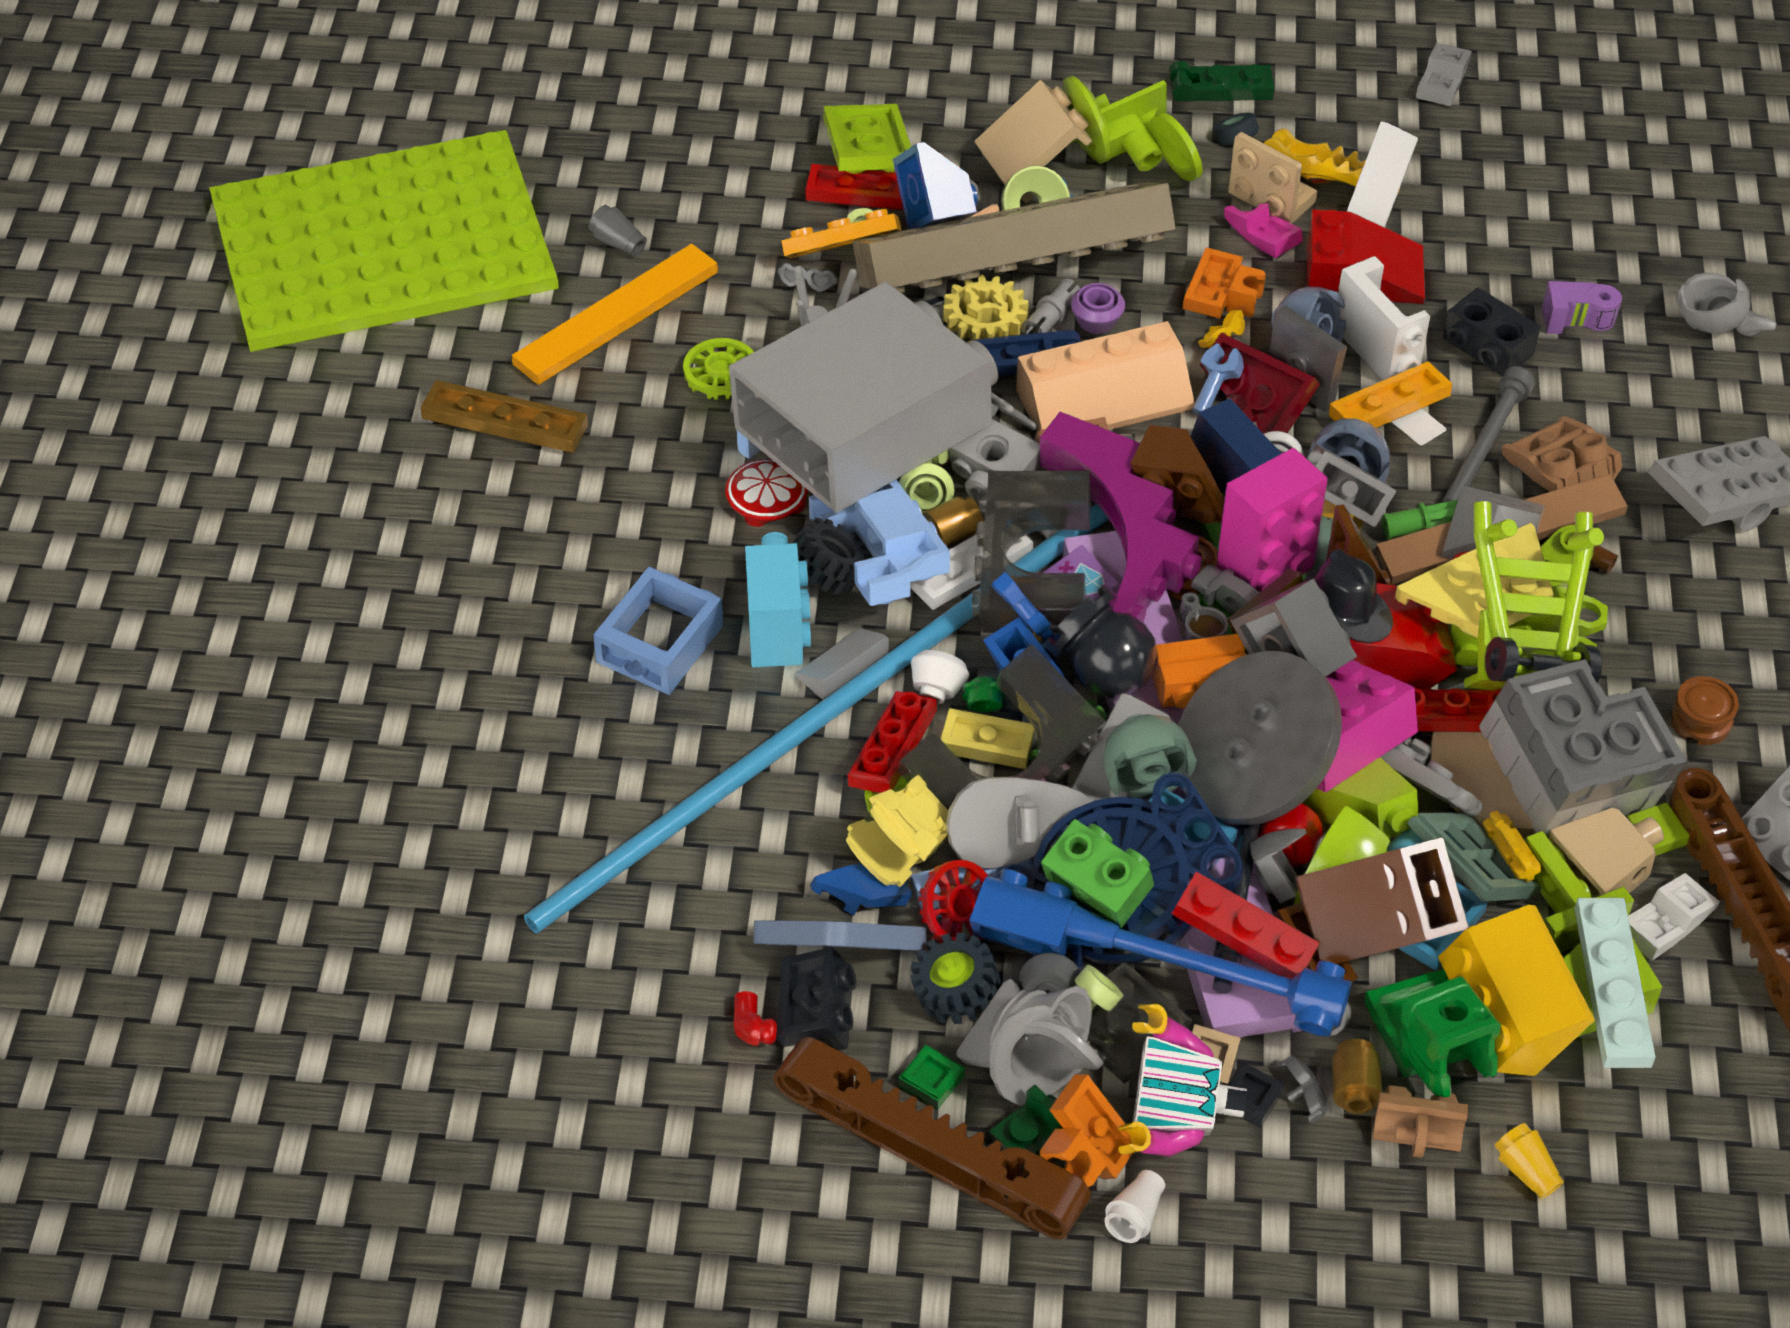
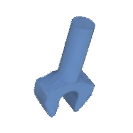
(1217, 374)

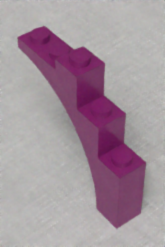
(1140, 510)

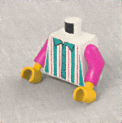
(1176, 1089)

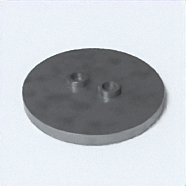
(1261, 736)

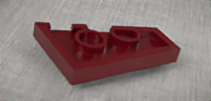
(1267, 389)

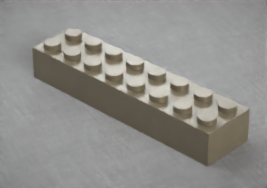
(1015, 235)

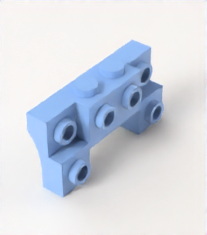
(896, 536)

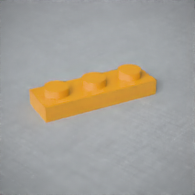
(839, 233)
(1394, 396)

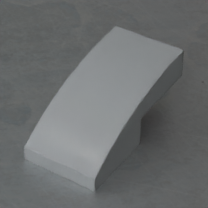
(1443, 74)

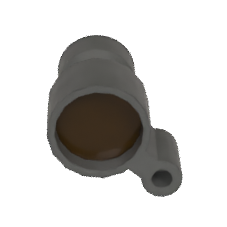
(1201, 621)

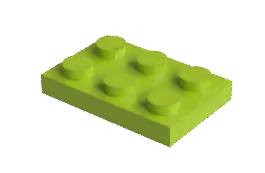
(865, 136)

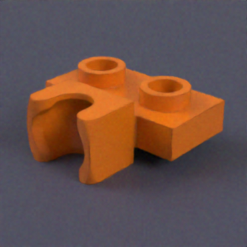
(1224, 282)
(1088, 1133)

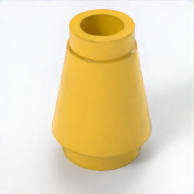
(1529, 1160)

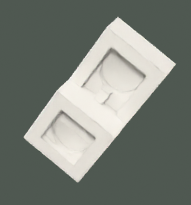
(1670, 915)

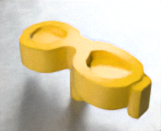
(1232, 325)

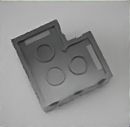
(1577, 748)

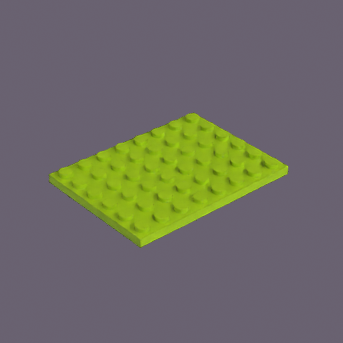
(381, 240)

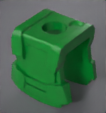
(1429, 1036)

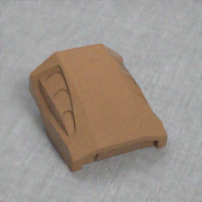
(1564, 455)

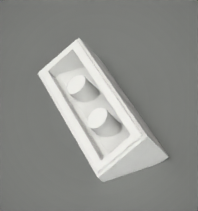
(1382, 173)

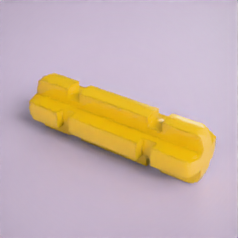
(1511, 846)

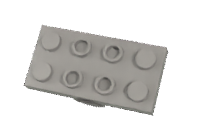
(1728, 481)

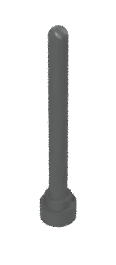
(1513, 387)

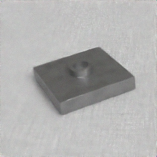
(1310, 351)

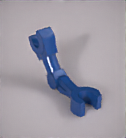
(1025, 609)

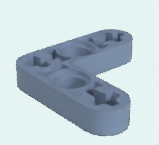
(840, 935)

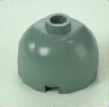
(1144, 751)

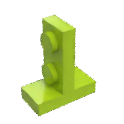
(1562, 890)

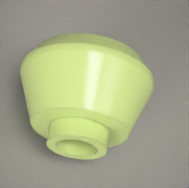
(928, 494)

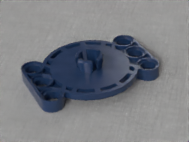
(1164, 845)

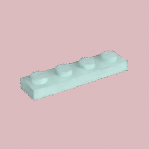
(1614, 983)

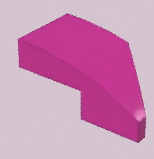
(1264, 231)

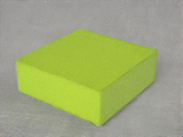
(1673, 831)

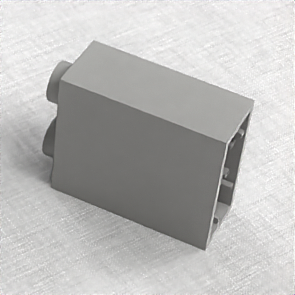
(862, 395)

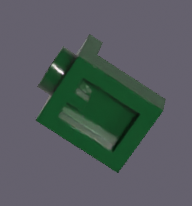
(1029, 1125)

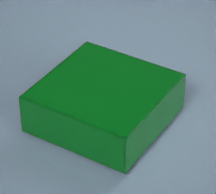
(931, 1077)

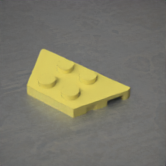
(1457, 588)

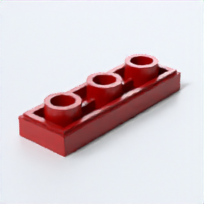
(1452, 709)
(891, 740)

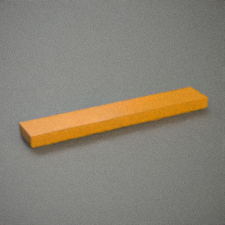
(614, 314)

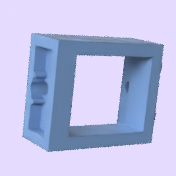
(644, 661)

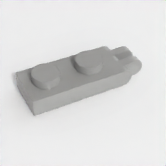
(1432, 779)

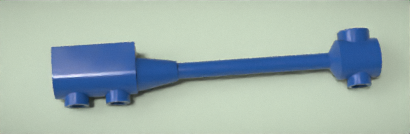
(1051, 921)

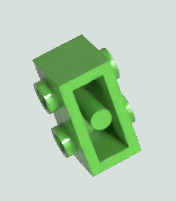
(1099, 871)

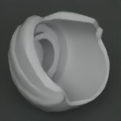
(1719, 305)

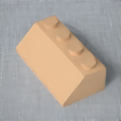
(1113, 376)

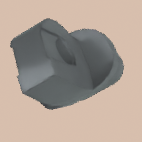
(1223, 588)

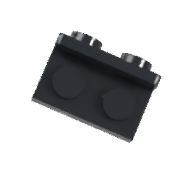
(816, 998)

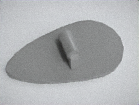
(1007, 818)

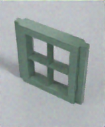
(1473, 856)

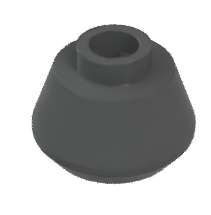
(1048, 973)

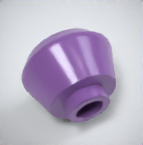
(1097, 307)

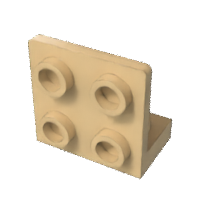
(1269, 177)

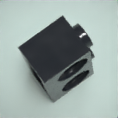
(1491, 331)

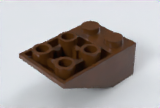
(1382, 902)

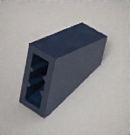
(1230, 442)

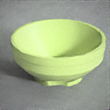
(1034, 179)

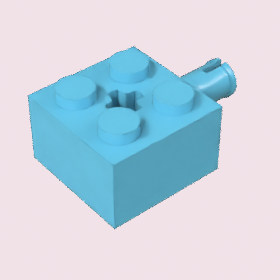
(777, 602)

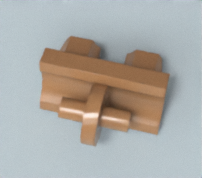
(1419, 1121)

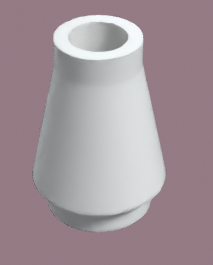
(1133, 1210)

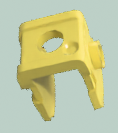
(904, 833)

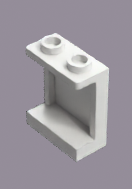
(1376, 326)

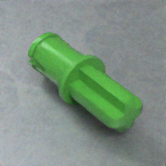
(1417, 519)

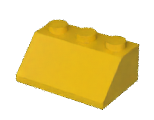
(1524, 985)

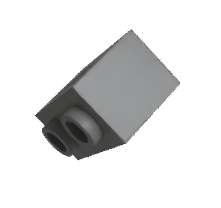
(992, 442)
(1350, 485)

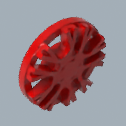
(955, 899)

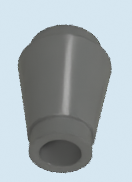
(616, 230)

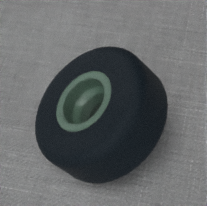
(1231, 126)

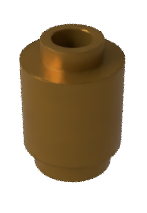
(955, 519)
(1356, 1076)

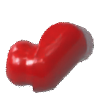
(747, 1022)

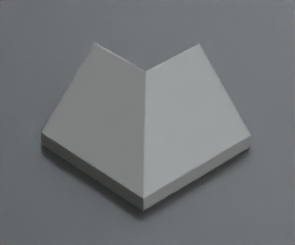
(1461, 531)

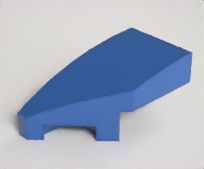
(858, 886)

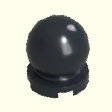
(1106, 647)

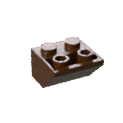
(1173, 461)

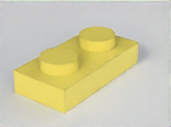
(988, 738)

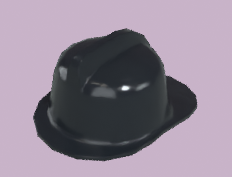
(1353, 597)

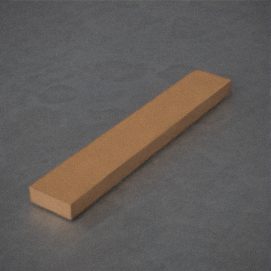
(1422, 550)

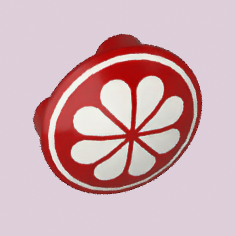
(764, 492)

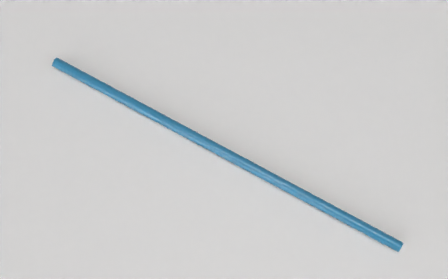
(781, 743)

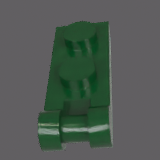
(1221, 82)

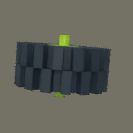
(955, 978)

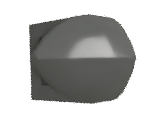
(1274, 868)

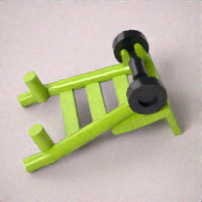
(1500, 645)

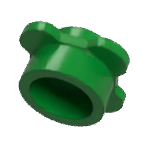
(983, 695)

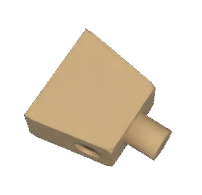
(1608, 850)

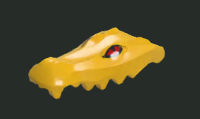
(1317, 160)

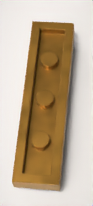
(504, 416)

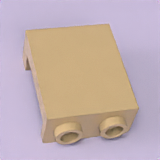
(1032, 132)

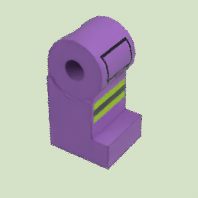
(1580, 306)

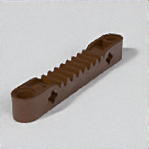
(1741, 877)
(1039, 1196)

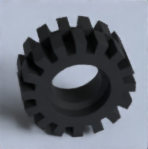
(830, 554)

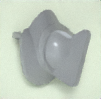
(1032, 1039)

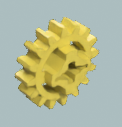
(985, 309)

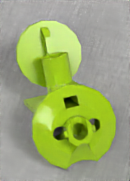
(1135, 126)

